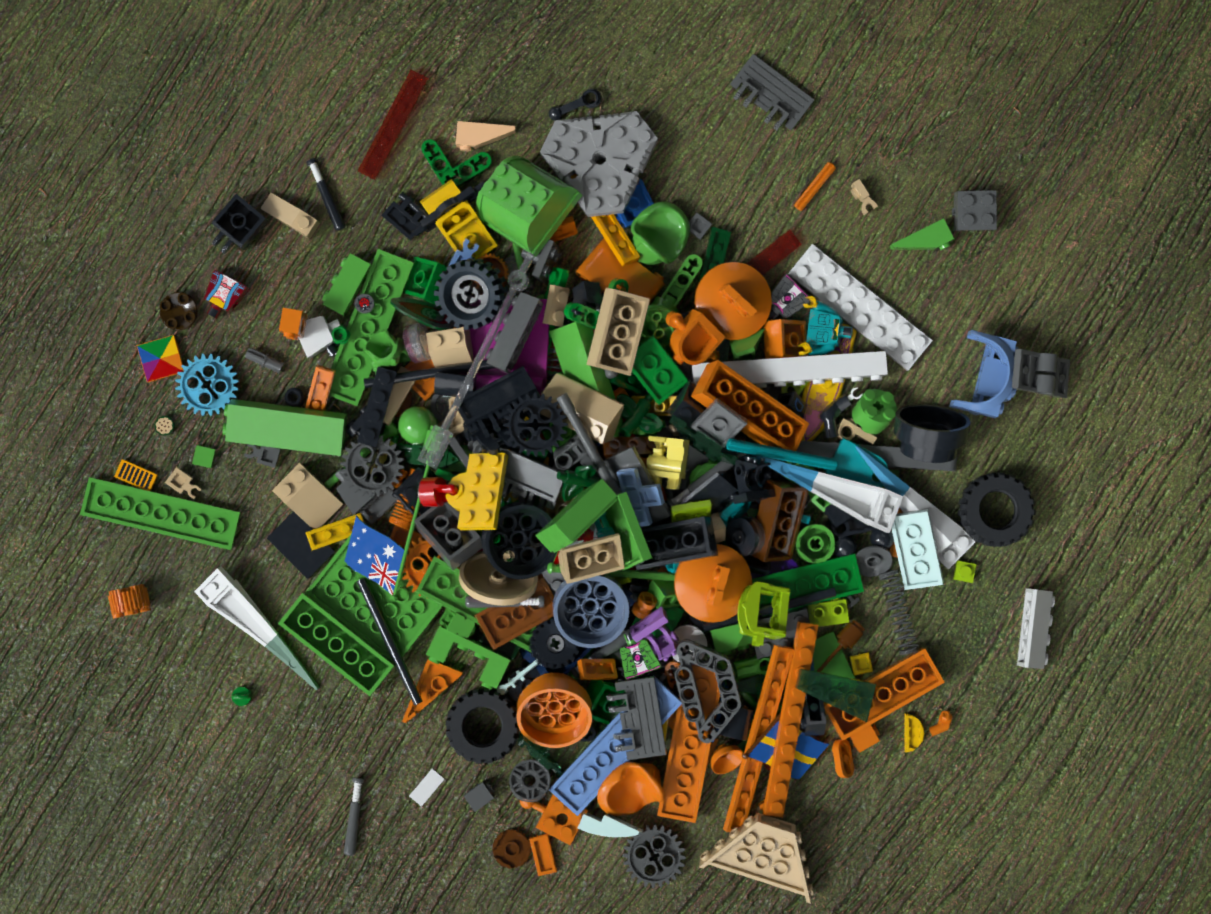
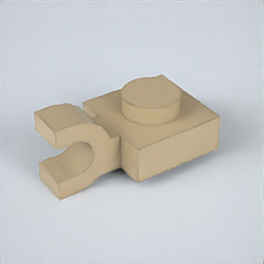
(859, 191)

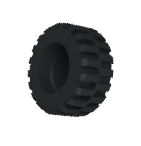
(1021, 502)
(456, 726)

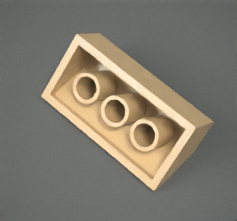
(618, 331)
(596, 411)

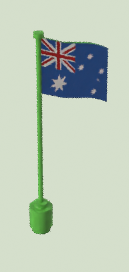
(377, 554)

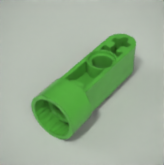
(677, 289)

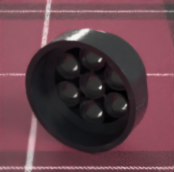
(931, 432)
(517, 566)

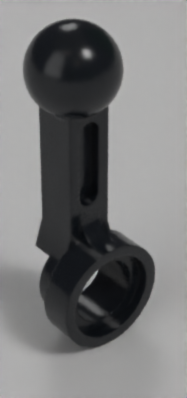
(557, 113)

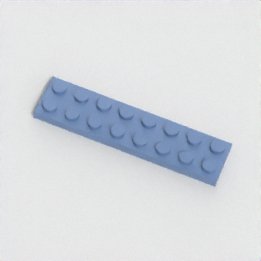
(586, 774)

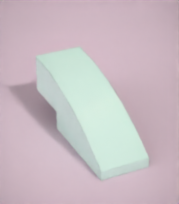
(608, 826)

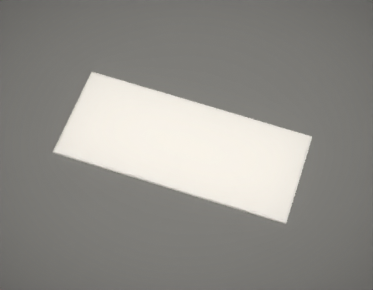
(426, 787)

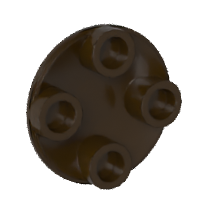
(178, 311)

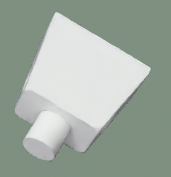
(317, 335)

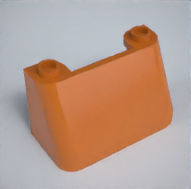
(603, 267)

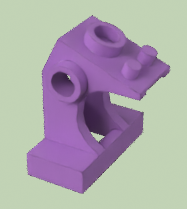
(665, 644)

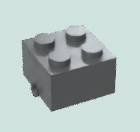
(975, 211)

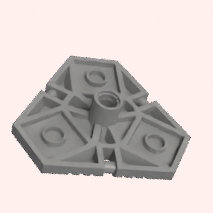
(576, 147)

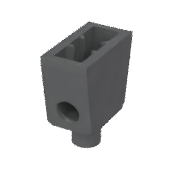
(353, 500)

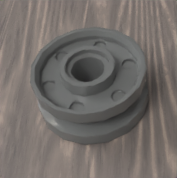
(526, 769)

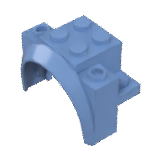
(993, 378)

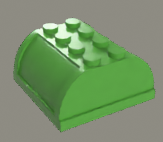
(524, 203)

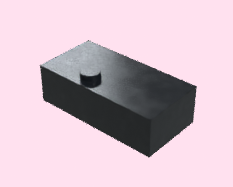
(679, 542)

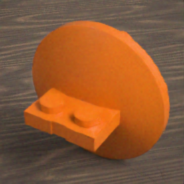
(734, 299)
(712, 585)

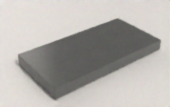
(631, 459)

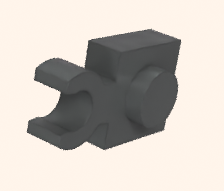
(266, 455)

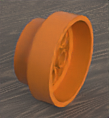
(554, 711)

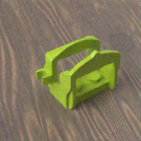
(749, 611)

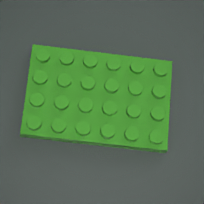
(341, 596)

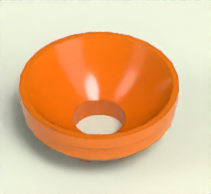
(726, 759)

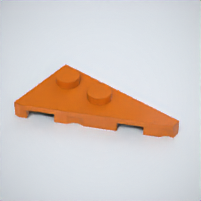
(432, 682)

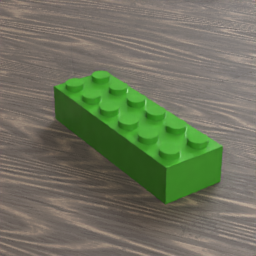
(336, 644)

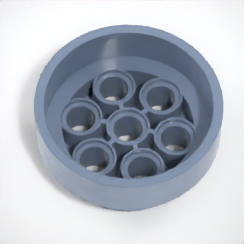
(585, 632)

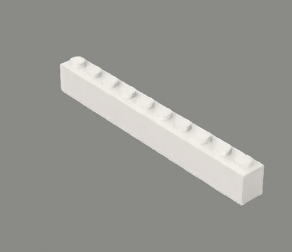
(806, 369)

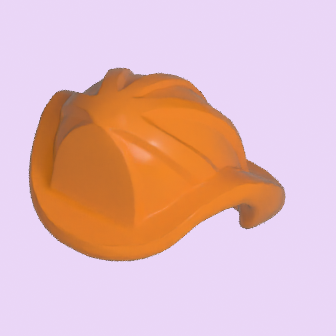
(630, 788)

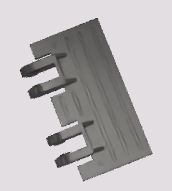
(772, 91)
(531, 476)
(642, 718)

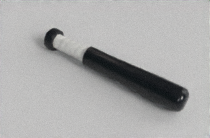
(330, 204)

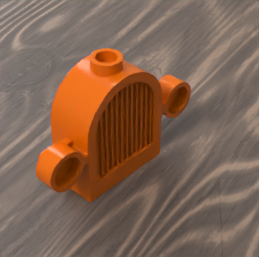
(693, 338)

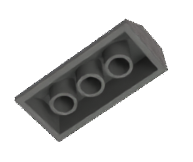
(515, 332)

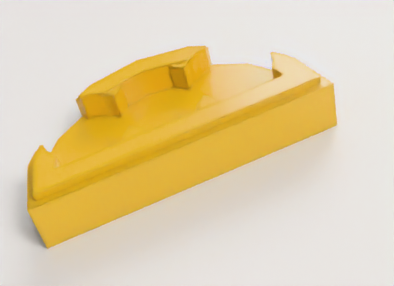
(913, 732)

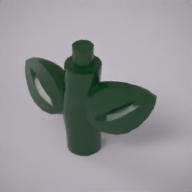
(638, 416)
(576, 480)

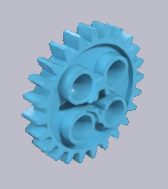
(221, 374)

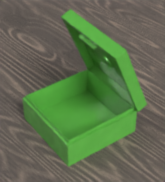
(585, 510)

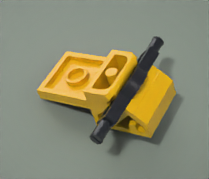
(455, 218)

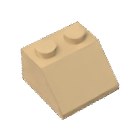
(450, 347)

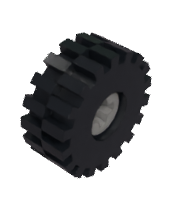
(549, 656)

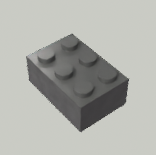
(440, 530)
(794, 615)

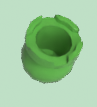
(415, 423)

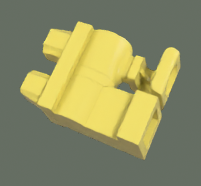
(673, 465)

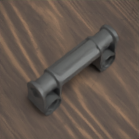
(573, 453)

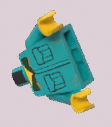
(824, 329)

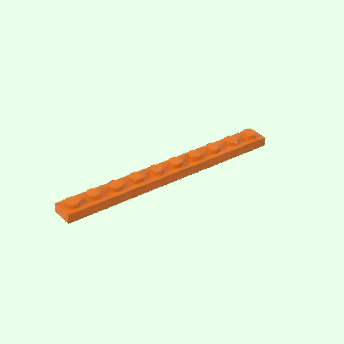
(764, 716)
(789, 722)

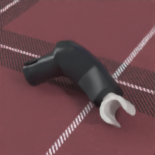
(833, 410)

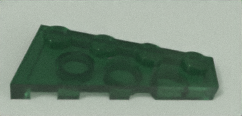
(841, 692)

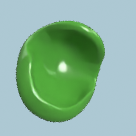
(660, 233)

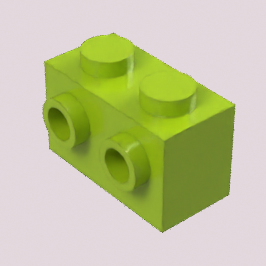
(828, 612)

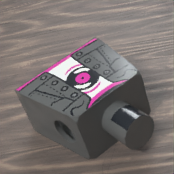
(787, 299)

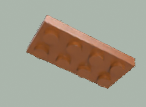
(507, 623)

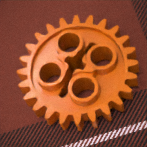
(413, 575)

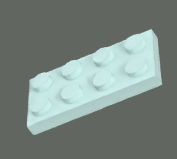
(917, 550)

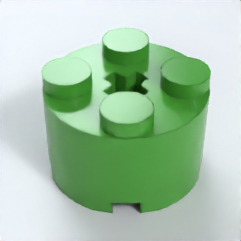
(874, 411)
(825, 541)

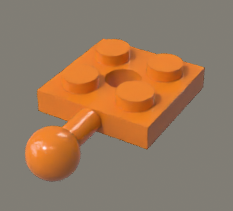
(548, 823)

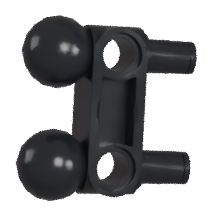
(846, 545)

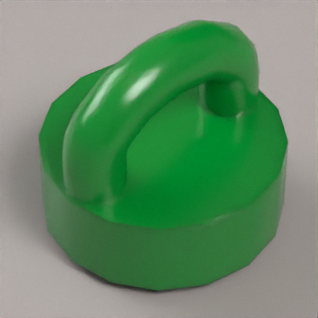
(241, 696)

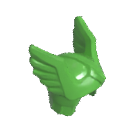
(384, 350)

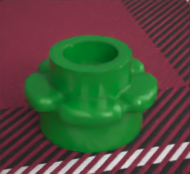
(340, 330)

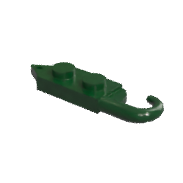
(413, 451)

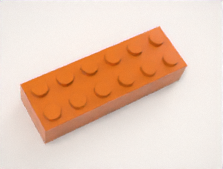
(767, 419)
(894, 689)

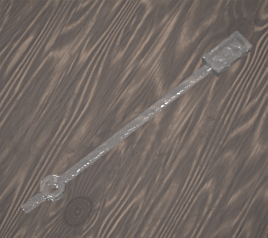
(440, 436)

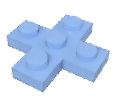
(640, 496)

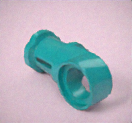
(606, 530)

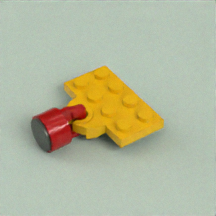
(472, 493)

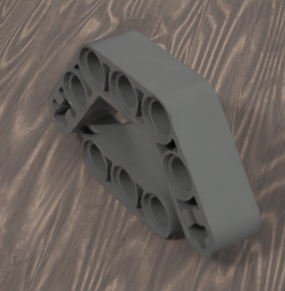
(695, 701)

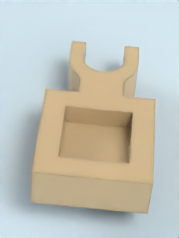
(180, 481)

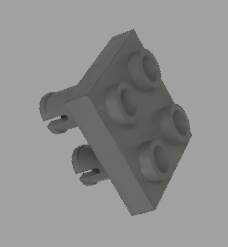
(545, 261)

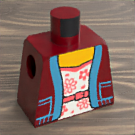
(224, 293)

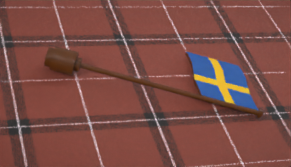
(807, 748)

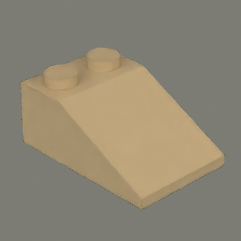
(307, 496)

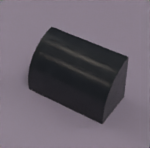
(450, 383)

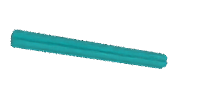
(781, 454)

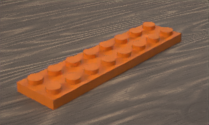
(688, 753)

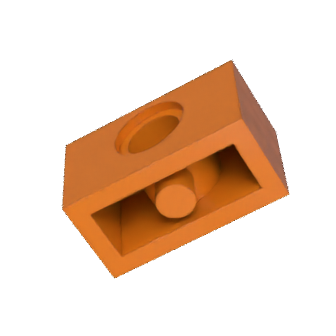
(292, 323)

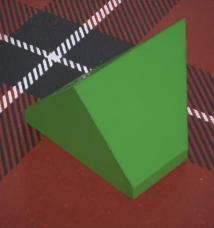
(746, 348)

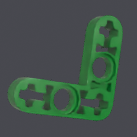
(448, 171)
(581, 319)

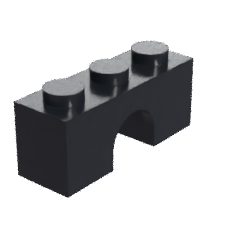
(587, 294)

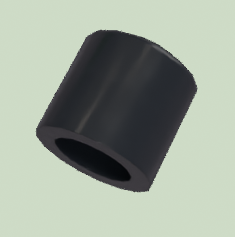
(740, 724)

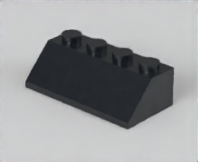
(689, 410)
(717, 489)

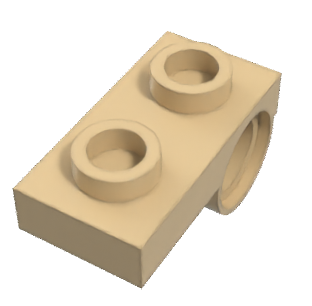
(855, 431)

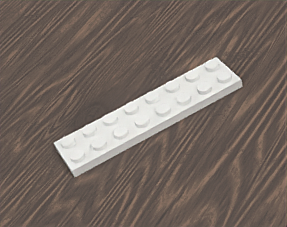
(860, 307)

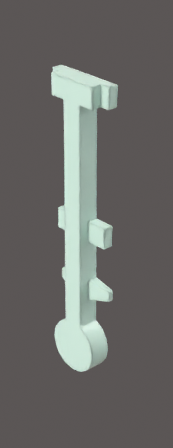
(511, 682)

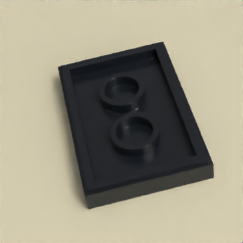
(293, 543)

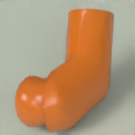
(943, 723)

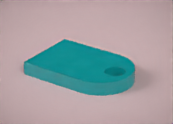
(852, 465)

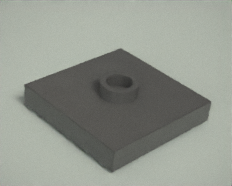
(719, 422)

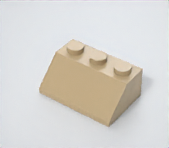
(591, 558)

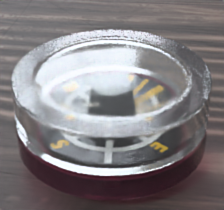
(416, 342)

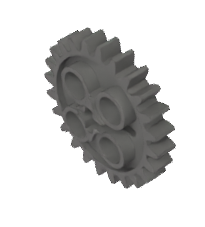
(389, 471)
(669, 847)

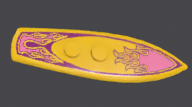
(821, 395)

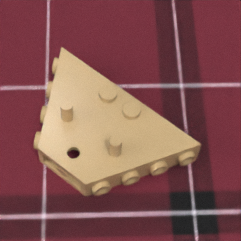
(765, 852)

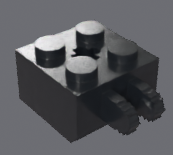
(227, 224)

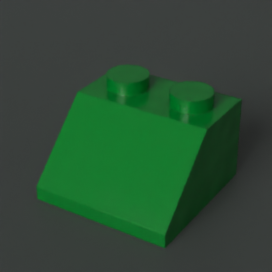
(423, 280)
(598, 692)

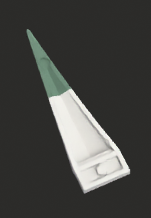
(233, 603)

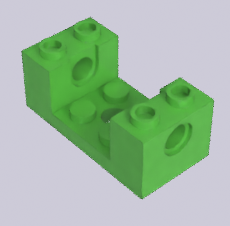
(495, 667)

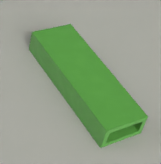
(573, 348)
(285, 427)

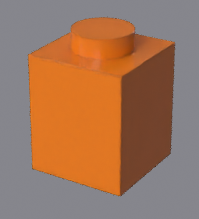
(865, 738)

